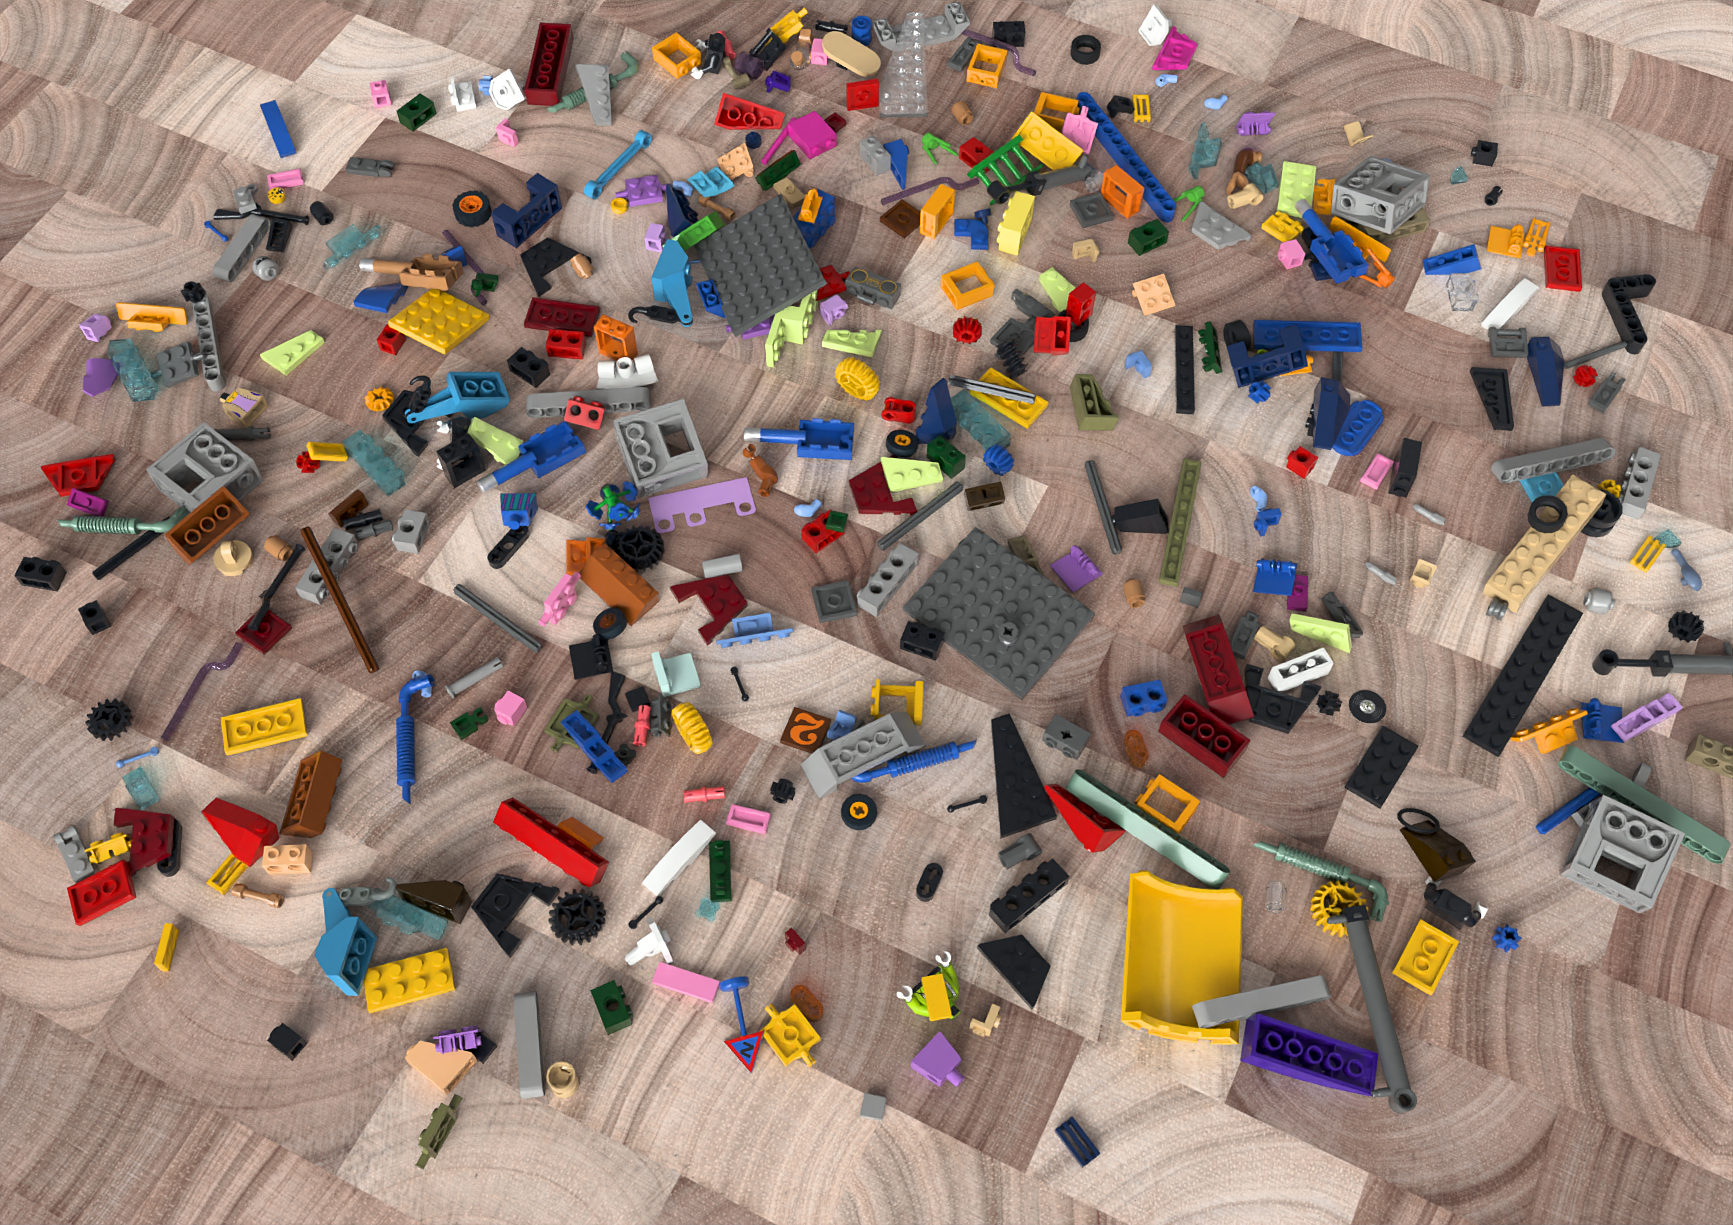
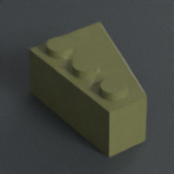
(1090, 406)

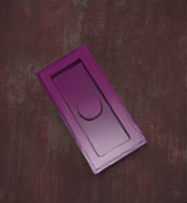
(87, 502)
(1299, 597)

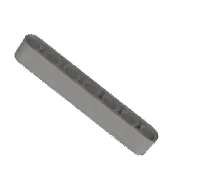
(209, 343)
(614, 400)
(1552, 460)
(1261, 1001)

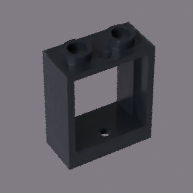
(468, 468)

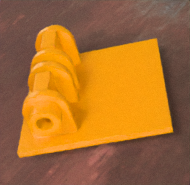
(1506, 241)

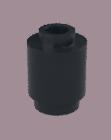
(321, 213)

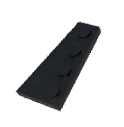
(1495, 395)

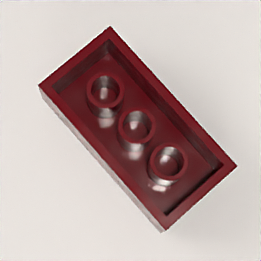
(1204, 735)

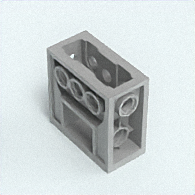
(1378, 185)
(647, 453)
(213, 464)
(1628, 840)

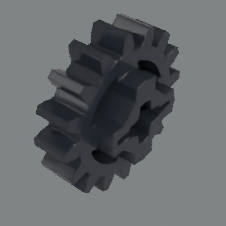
(109, 719)

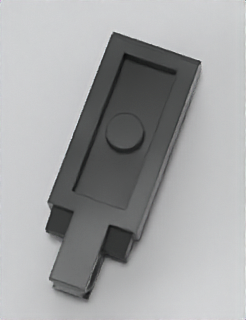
(1030, 306)
(1341, 614)

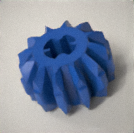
(998, 459)

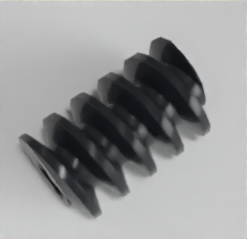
(1011, 358)

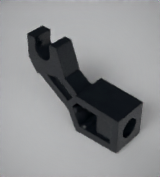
(1307, 236)

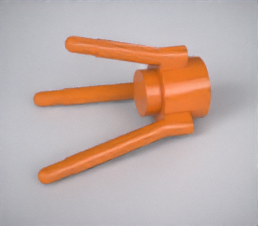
(1384, 277)

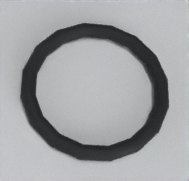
(1399, 816)

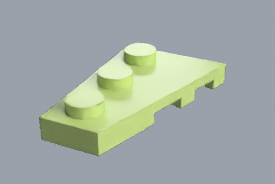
(1056, 287)
(859, 343)
(293, 352)
(498, 442)
(908, 474)
(1322, 630)

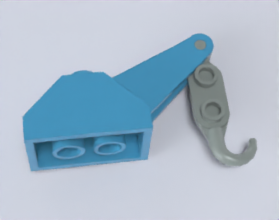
(348, 941)

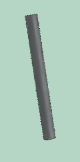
(1595, 354)

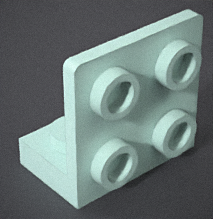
(675, 673)

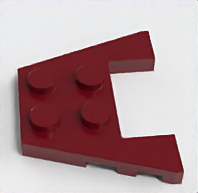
(873, 495)
(720, 599)
(150, 836)

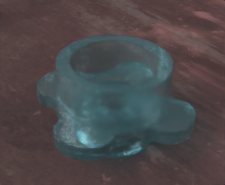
(705, 903)

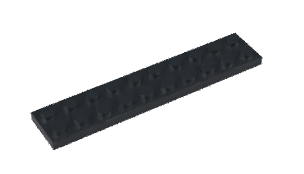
(1522, 675)

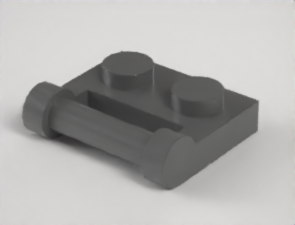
(1508, 346)

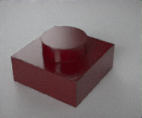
(835, 122)
(794, 941)

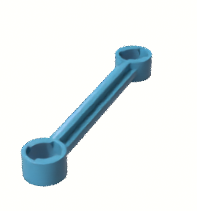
(594, 188)

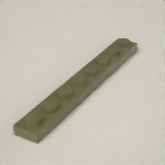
(1180, 522)

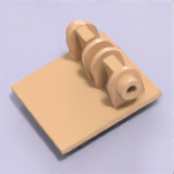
(736, 162)
(1153, 294)

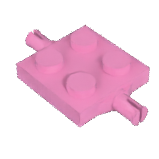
(1079, 130)
(560, 599)

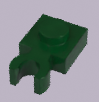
(466, 724)

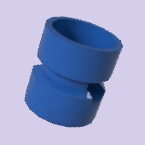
(862, 30)

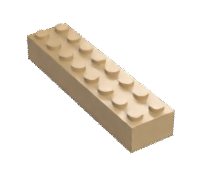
(1540, 551)

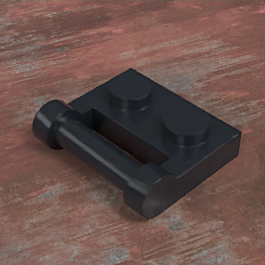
(771, 51)

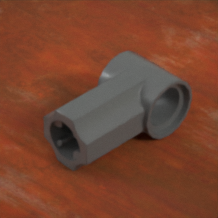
(1024, 849)

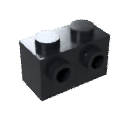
(922, 640)

